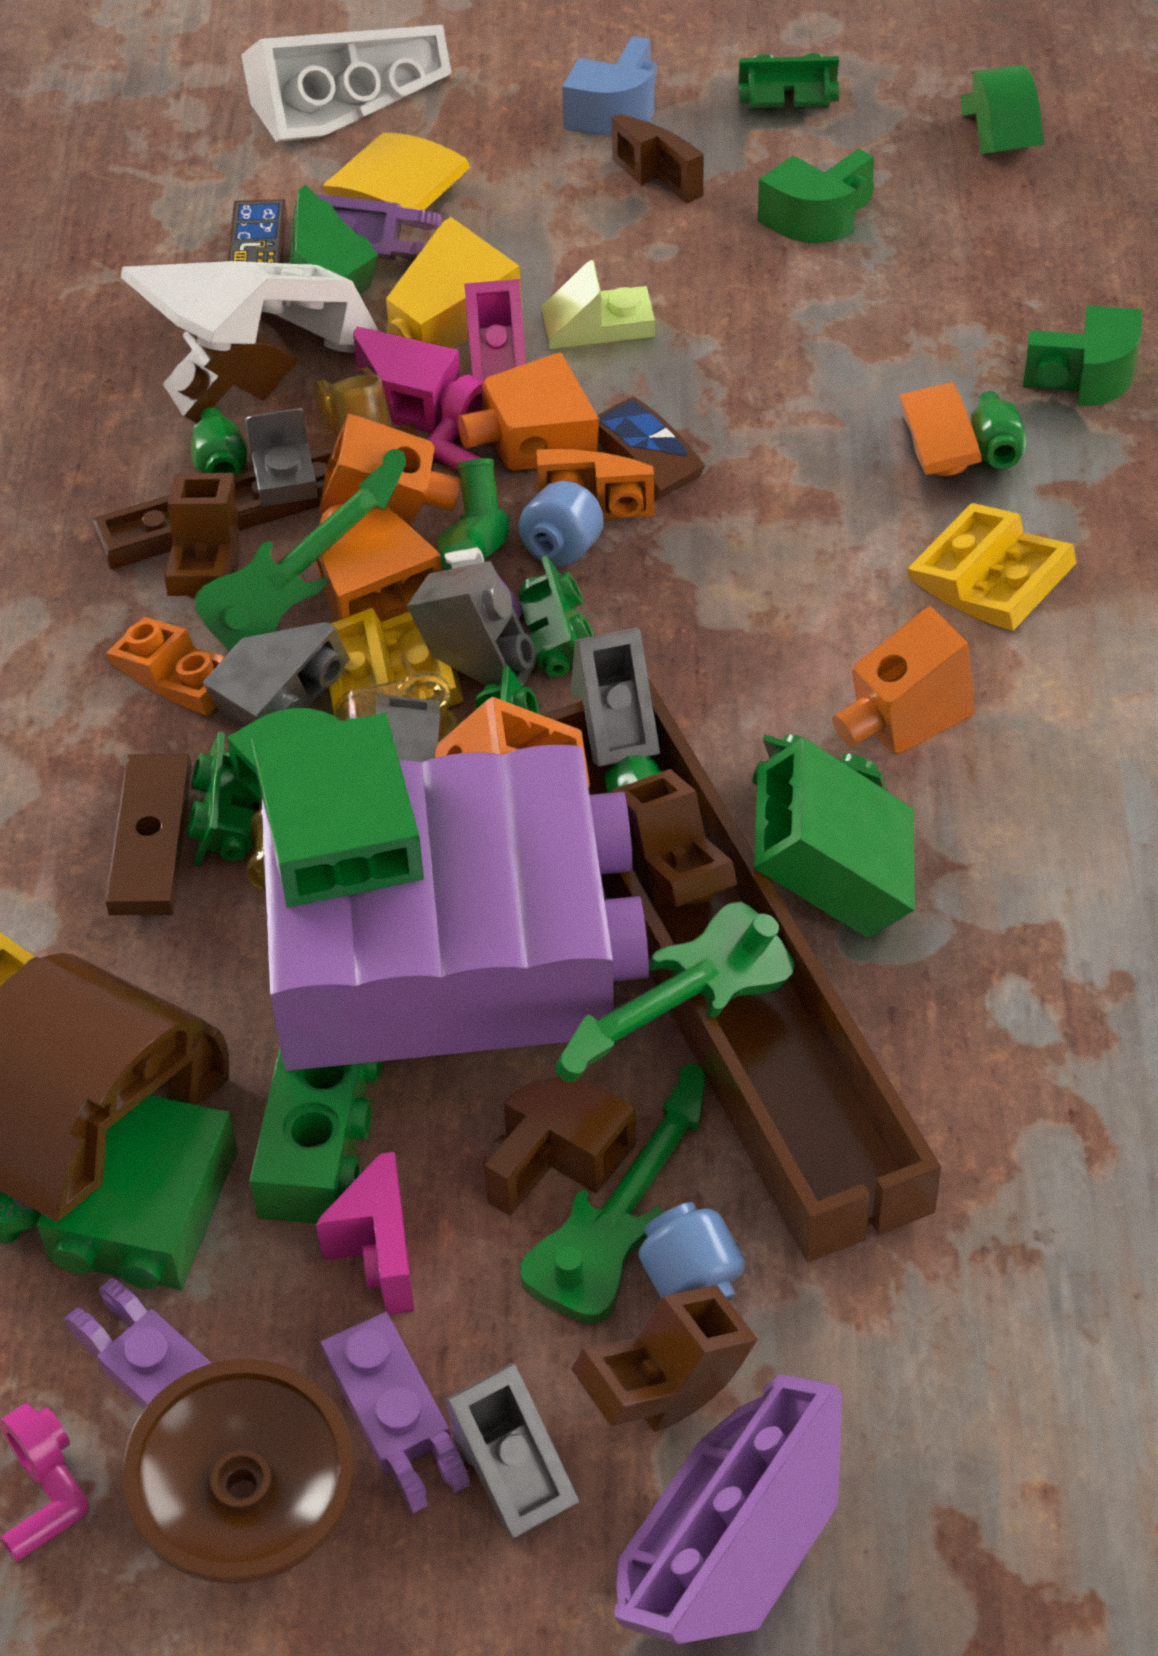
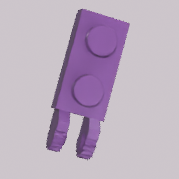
(382, 222)
(145, 1355)
(392, 1406)

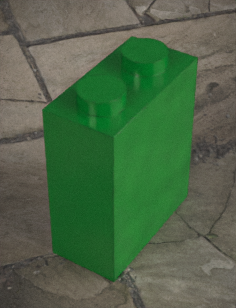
(337, 809)
(835, 838)
(155, 1197)

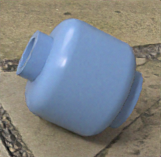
(561, 523)
(690, 1251)

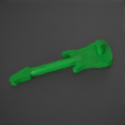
(262, 591)
(730, 959)
(584, 1260)

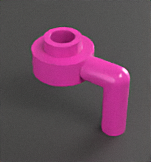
(457, 399)
(38, 1446)

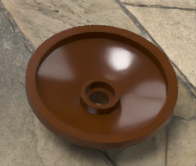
(231, 1427)

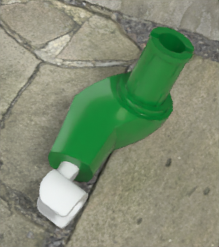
(483, 524)

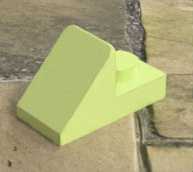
(587, 316)

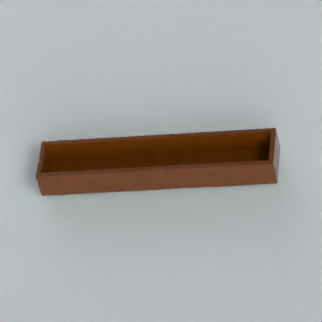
(789, 1059)

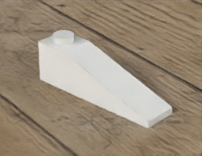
(330, 80)

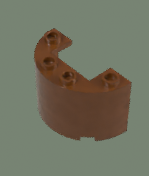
(77, 1060)

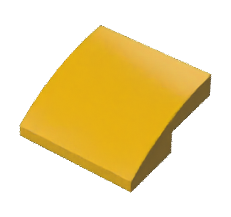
(399, 171)
(992, 566)
(385, 654)

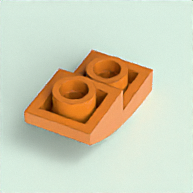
(940, 429)
(618, 483)
(166, 663)

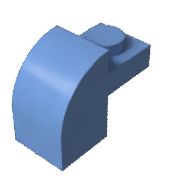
(603, 90)

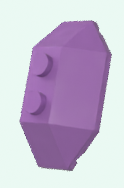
(736, 1517)

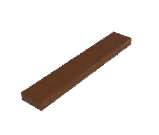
(145, 527)

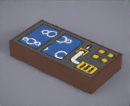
(258, 231)

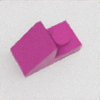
(494, 327)
(371, 1224)

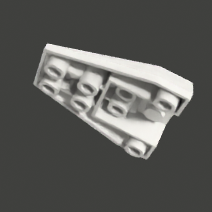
(226, 300)

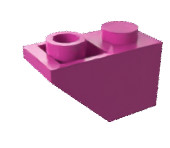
(410, 373)

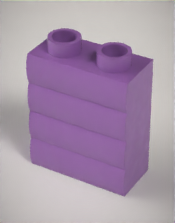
(494, 942)

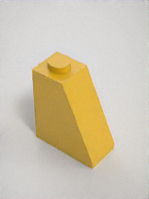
(431, 294)

